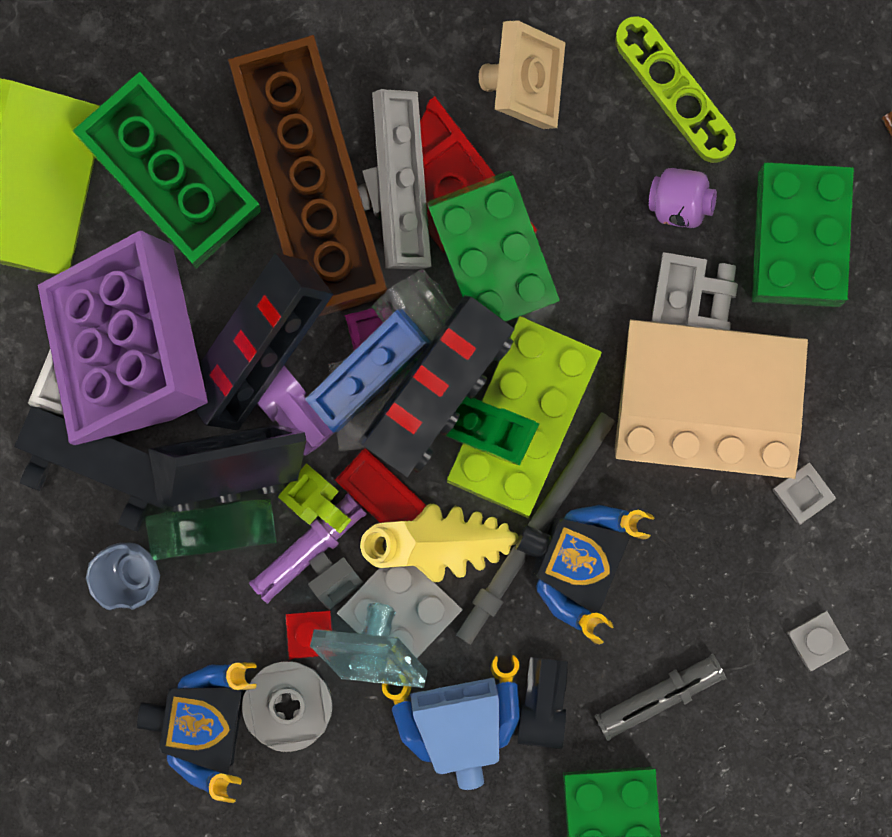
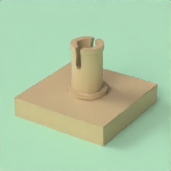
(527, 75)

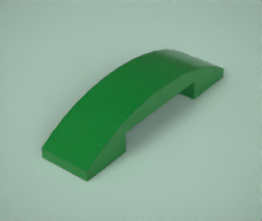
(493, 430)

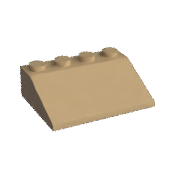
(712, 399)

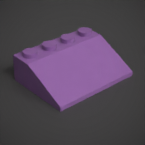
(122, 340)

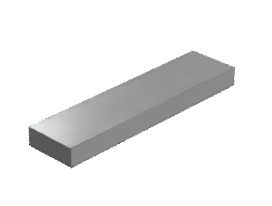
(401, 179)

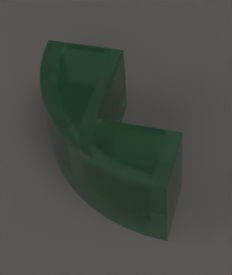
(211, 529)

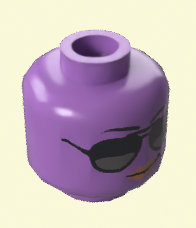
(682, 197)

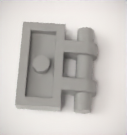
(680, 291)

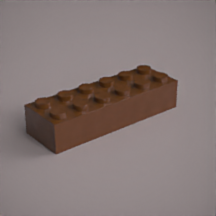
(308, 169)

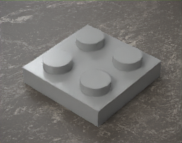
(419, 606)

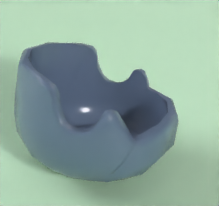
(122, 576)

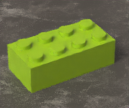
(544, 382)

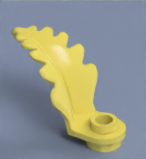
(438, 542)

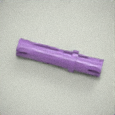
(307, 547)

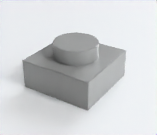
(370, 191)
(804, 494)
(817, 641)

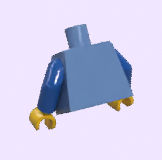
(459, 724)

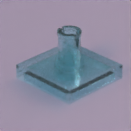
(372, 654)

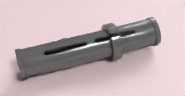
(660, 696)

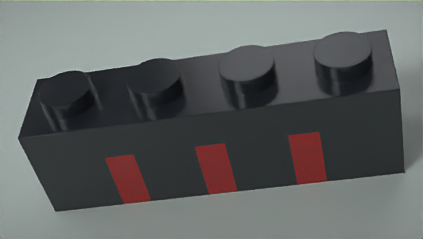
(260, 339)
(437, 386)

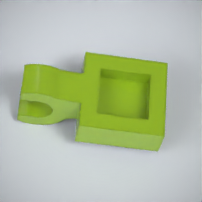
(312, 498)

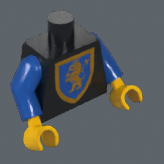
(580, 561)
(201, 725)

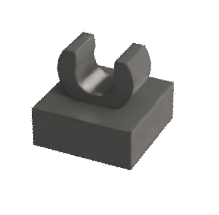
(334, 580)

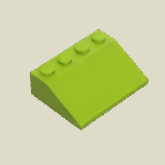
(41, 177)

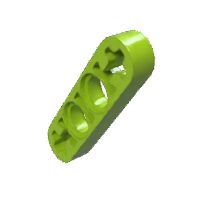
(681, 85)

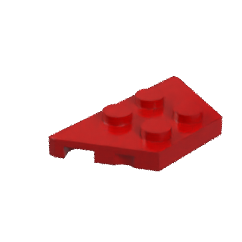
(448, 160)

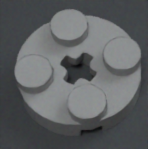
(308, 721)

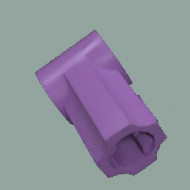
(287, 405)

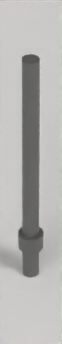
(488, 601)

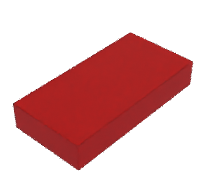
(379, 490)

